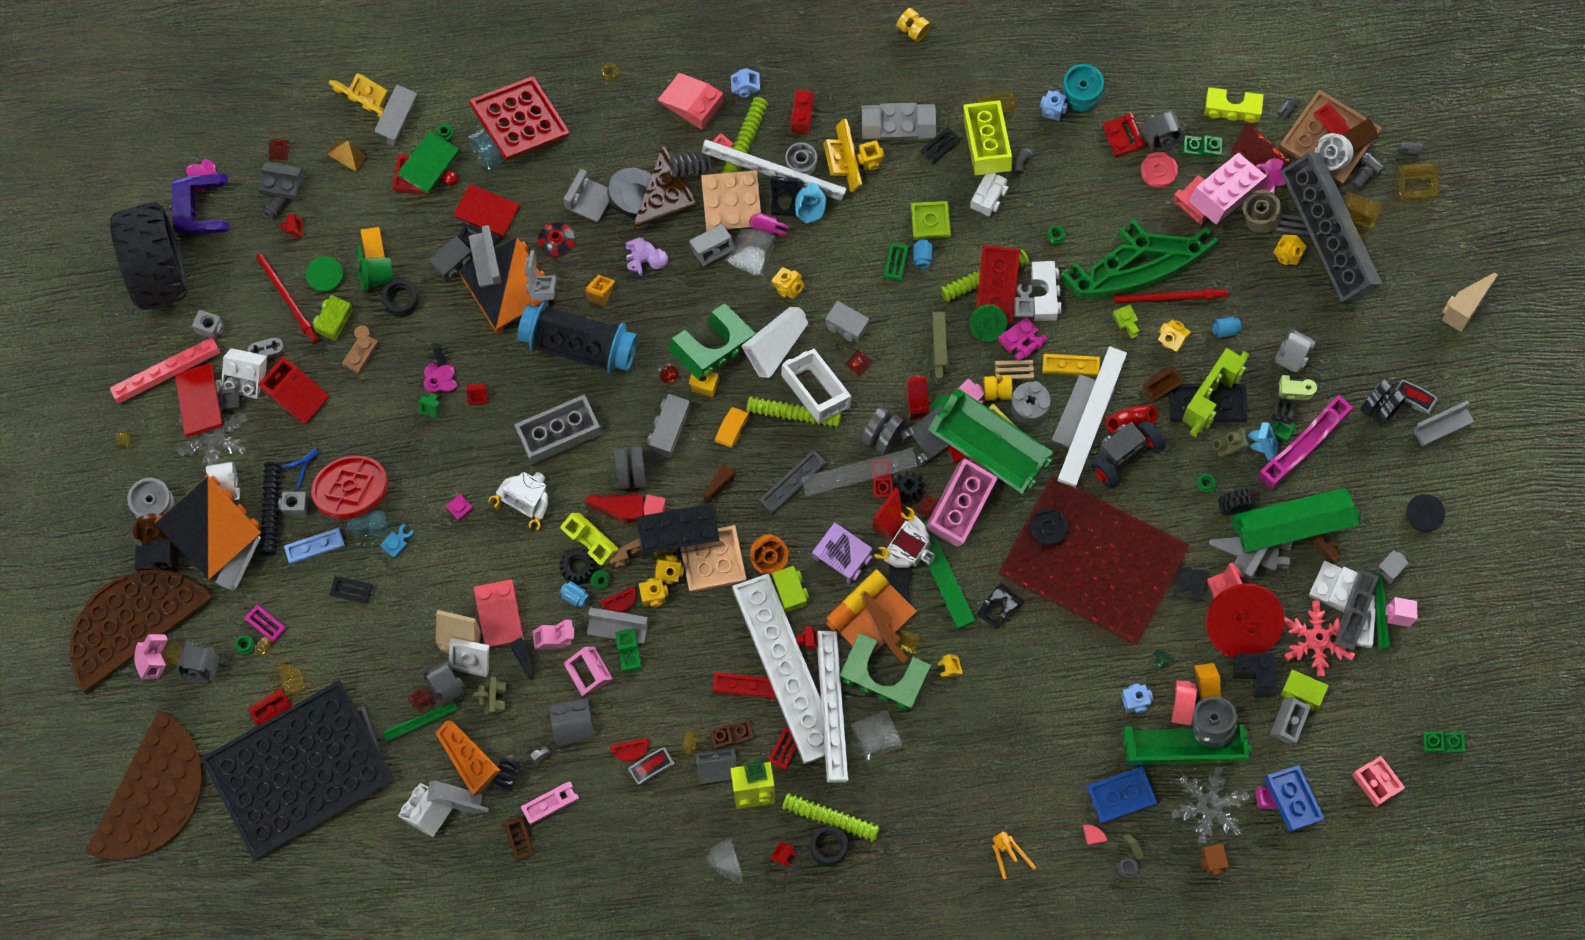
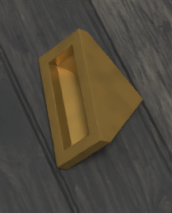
(346, 154)

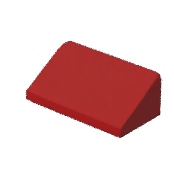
(269, 706)

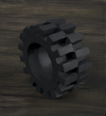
(1236, 502)
(573, 555)

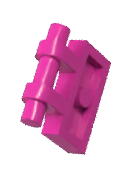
(1019, 334)

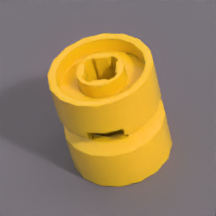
(915, 26)
(998, 388)

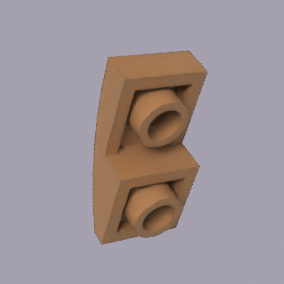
(621, 559)

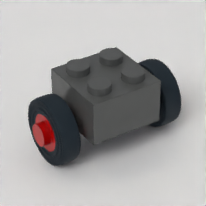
(1122, 448)

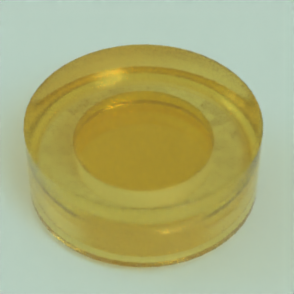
(262, 645)

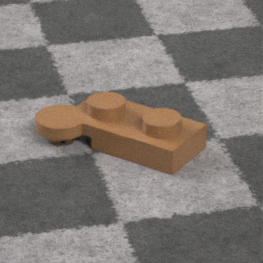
(361, 350)

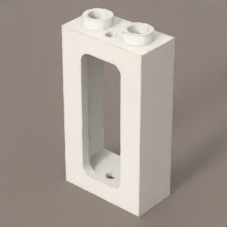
(812, 361)

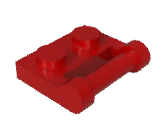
(1118, 138)

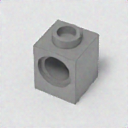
(204, 318)
(299, 509)
(1392, 566)

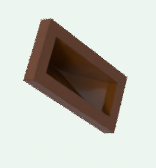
(1163, 382)

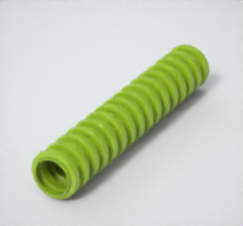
(748, 131)
(971, 281)
(787, 411)
(830, 817)

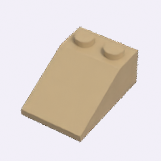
(1462, 307)
(455, 626)

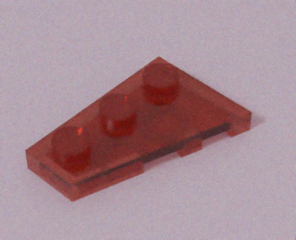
(1256, 147)

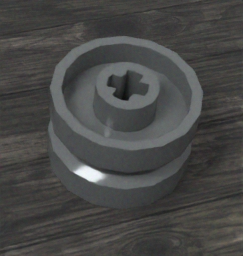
(882, 430)
(629, 468)
(1214, 722)

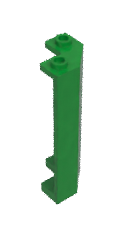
(991, 441)
(1295, 519)
(1181, 747)

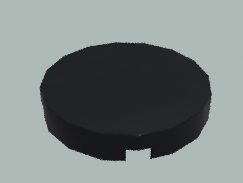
(1425, 513)
(1048, 527)

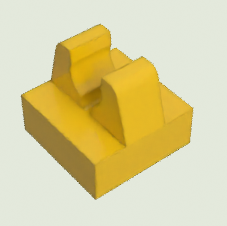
(952, 666)

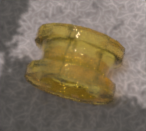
(609, 77)
(123, 438)

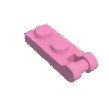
(549, 803)

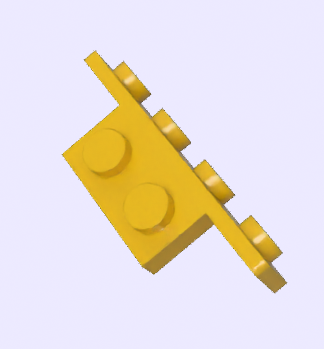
(364, 91)
(842, 157)

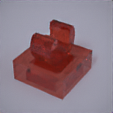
(278, 149)
(858, 363)
(927, 506)
(419, 697)

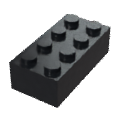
(677, 531)

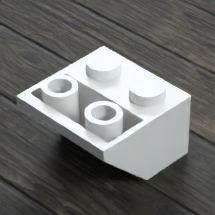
(243, 371)
(422, 813)

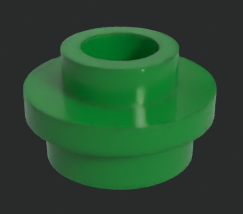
(447, 136)
(1056, 230)
(1208, 478)
(594, 579)
(244, 639)

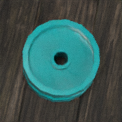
(1083, 87)

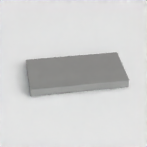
(1073, 412)

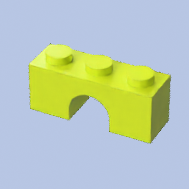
(1218, 106)
(582, 530)

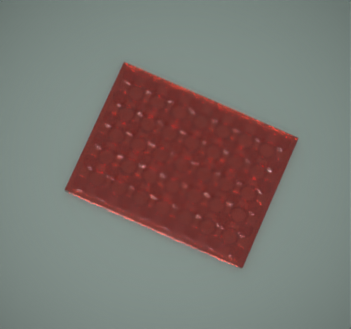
(1104, 568)

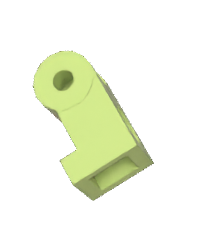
(1296, 389)

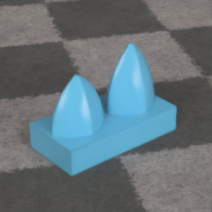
(1266, 441)

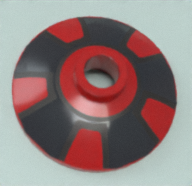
(559, 246)

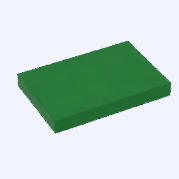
(428, 162)

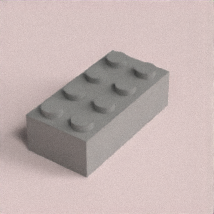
(558, 429)

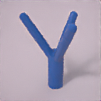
(306, 459)

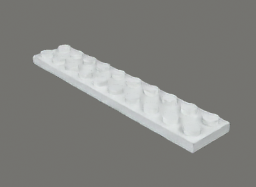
(783, 664)

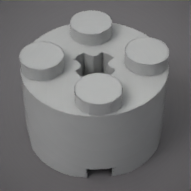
(1294, 351)
(1028, 413)

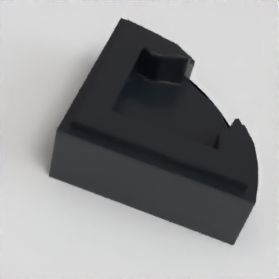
(438, 354)

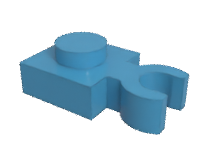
(395, 544)

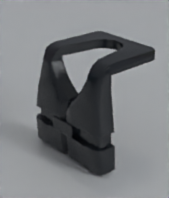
(781, 185)
(1190, 579)
(1008, 601)

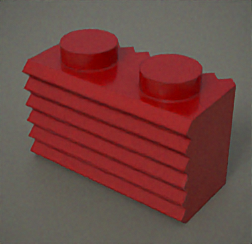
(802, 112)

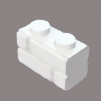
(988, 194)

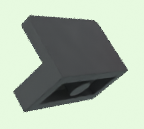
(715, 765)

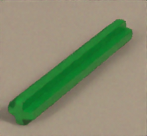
(1381, 617)
(419, 721)

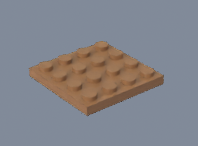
(1307, 132)

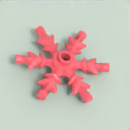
(1313, 643)

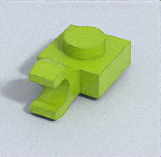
(1127, 319)

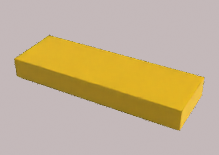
(1071, 365)

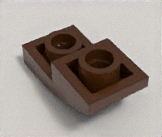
(1327, 550)
(732, 734)

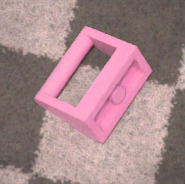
(596, 667)

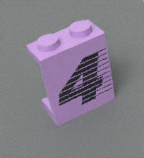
(843, 552)

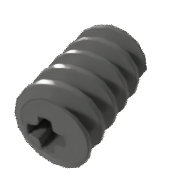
(689, 163)

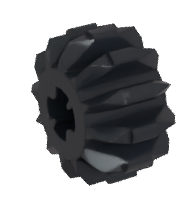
(916, 485)
(507, 776)

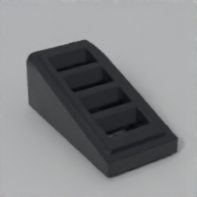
(521, 652)

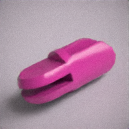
(767, 224)

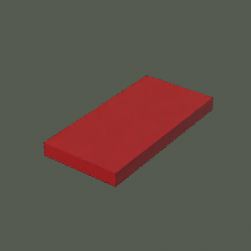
(998, 278)
(198, 400)

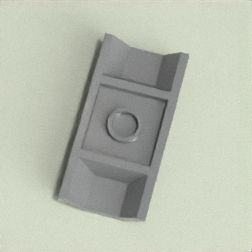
(898, 121)

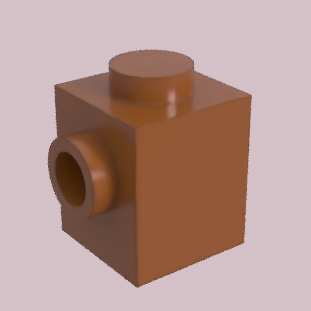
(1214, 859)

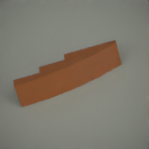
(880, 620)

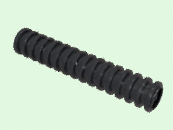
(270, 506)

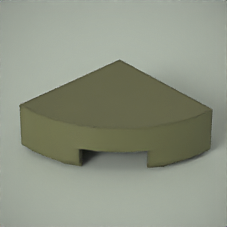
(1129, 840)

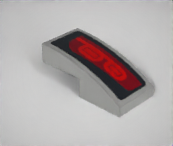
(1418, 397)
(651, 765)

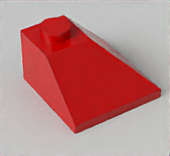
(888, 518)

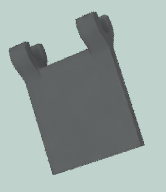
(926, 440)

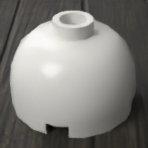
(1335, 150)

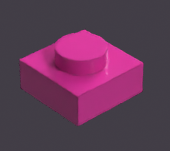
(459, 507)
(1264, 798)

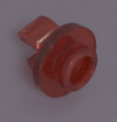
(668, 374)

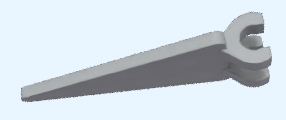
(1270, 561)

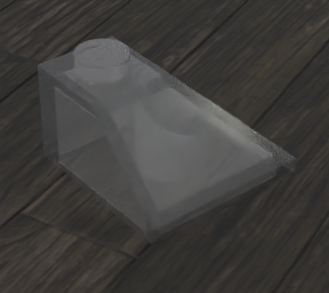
(752, 250)
(876, 735)
(725, 861)

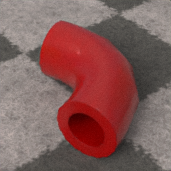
(1133, 414)

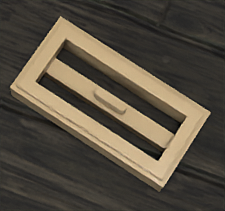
(1016, 363)

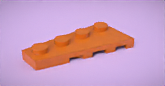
(468, 759)

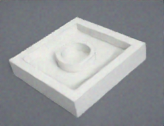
(469, 657)

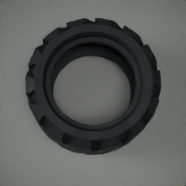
(148, 256)

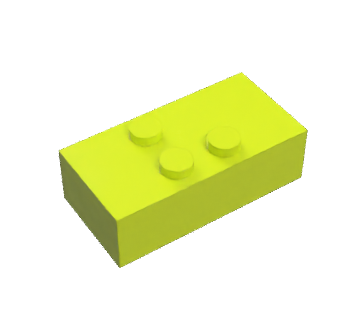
(987, 138)
(752, 794)

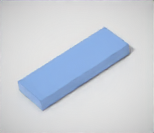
(314, 546)

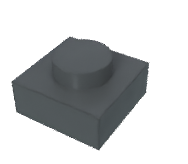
(229, 399)

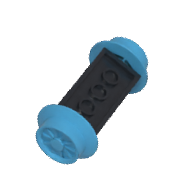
(577, 338)

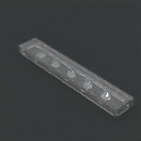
(859, 472)

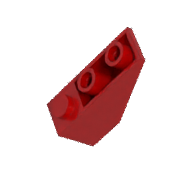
(917, 397)
(618, 507)

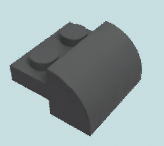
(281, 180)
(571, 722)

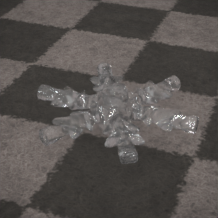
(214, 438)
(1210, 798)

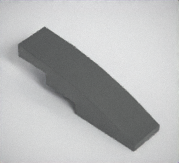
(1356, 609)

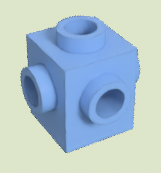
(745, 82)
(1053, 105)
(1136, 698)

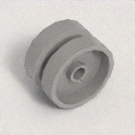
(150, 496)

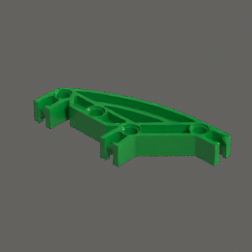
(1170, 257)

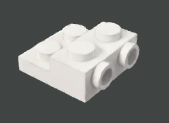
(1333, 585)

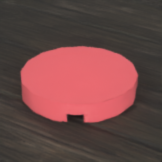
(1159, 170)

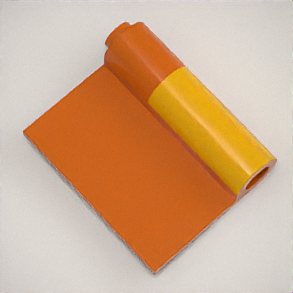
(851, 616)

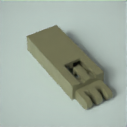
(939, 346)

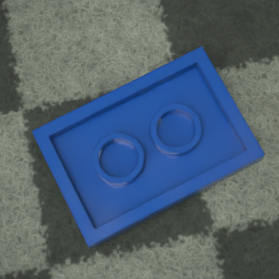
(1121, 795)
(1294, 798)

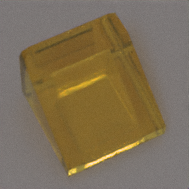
(908, 642)
(171, 652)

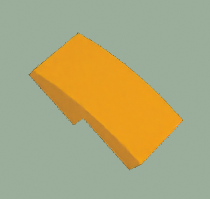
(372, 243)
(731, 426)

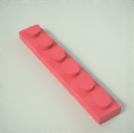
(164, 370)

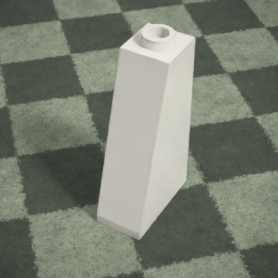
(774, 341)

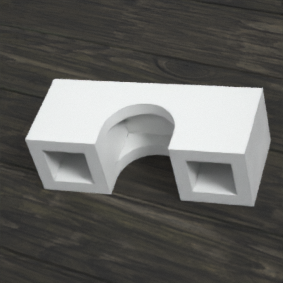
(1045, 275)

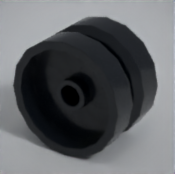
(1384, 402)

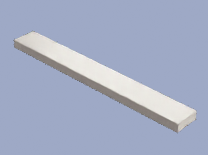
(769, 168)
(1092, 417)
(832, 706)

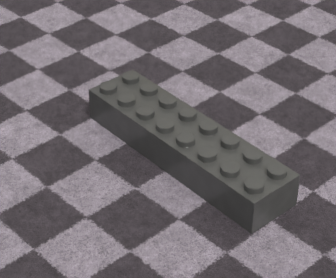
(1331, 227)

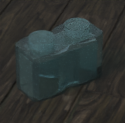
(486, 149)
(372, 523)

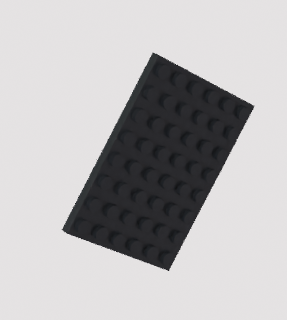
(297, 770)

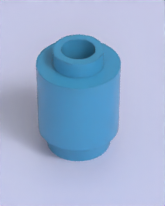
(922, 254)
(1226, 327)
(574, 594)

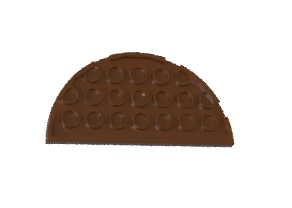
(124, 615)
(153, 796)

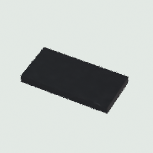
(1229, 402)

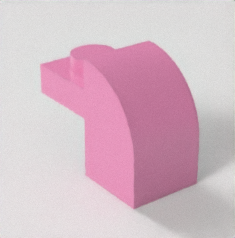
(553, 637)
(148, 656)

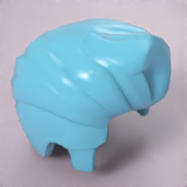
(810, 203)

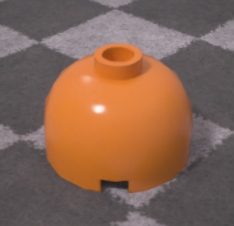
(769, 554)

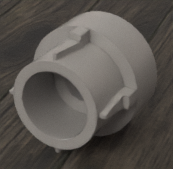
(801, 151)

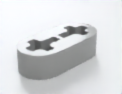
(266, 347)

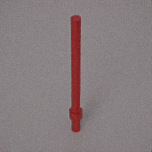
(1208, 294)
(305, 325)

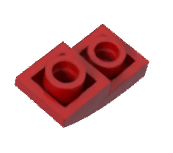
(882, 486)

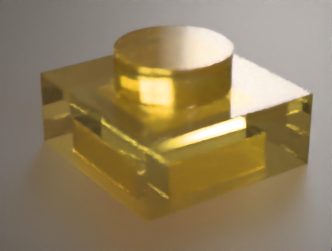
(689, 742)

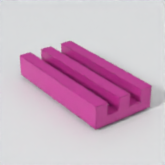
(276, 633)

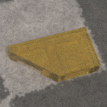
(291, 679)

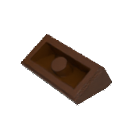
(1361, 134)

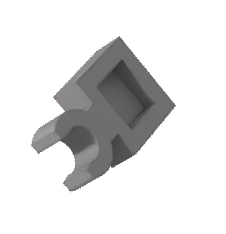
(1024, 305)

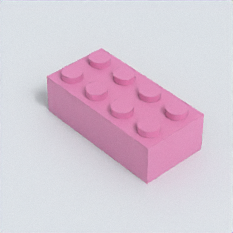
(1227, 188)
(961, 502)

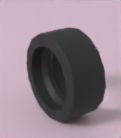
(395, 285)
(828, 830)

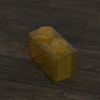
(1361, 209)

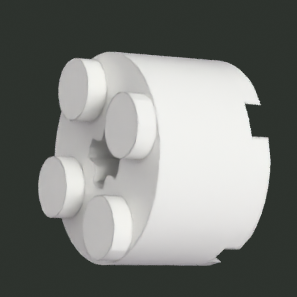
(227, 476)

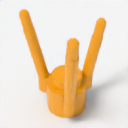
(1005, 843)

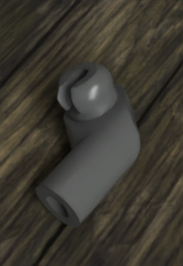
(1024, 154)

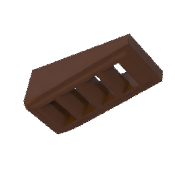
(719, 482)
(519, 820)

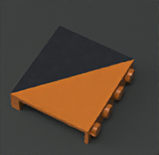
(506, 300)
(208, 526)

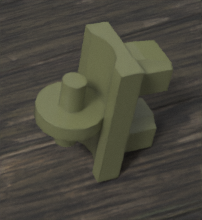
(1230, 443)
(489, 697)

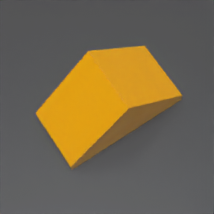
(599, 290)
(1208, 680)

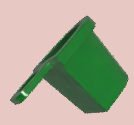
(373, 271)

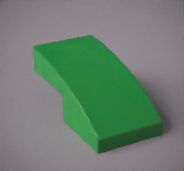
(628, 650)

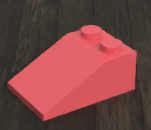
(692, 99)
(498, 613)

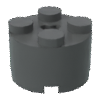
(1163, 131)
(198, 663)
(443, 683)

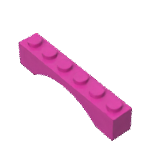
(1297, 451)

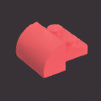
(1378, 781)

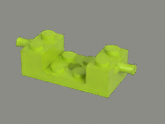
(1227, 370)

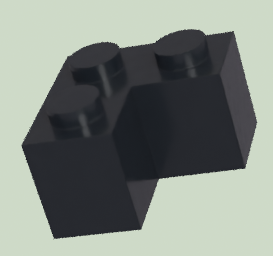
(157, 555)
(1259, 668)

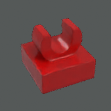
(293, 226)
(476, 394)
(808, 639)
(782, 853)

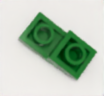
(1202, 147)
(1444, 742)

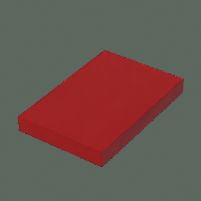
(485, 208)

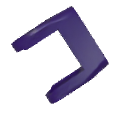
(184, 204)

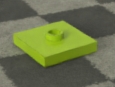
(930, 220)

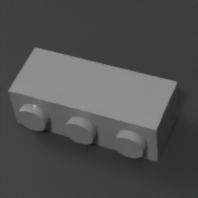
(668, 425)

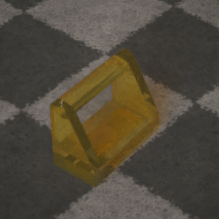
(1418, 171)

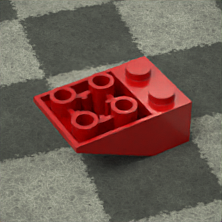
(293, 390)

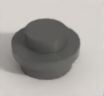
(1128, 868)

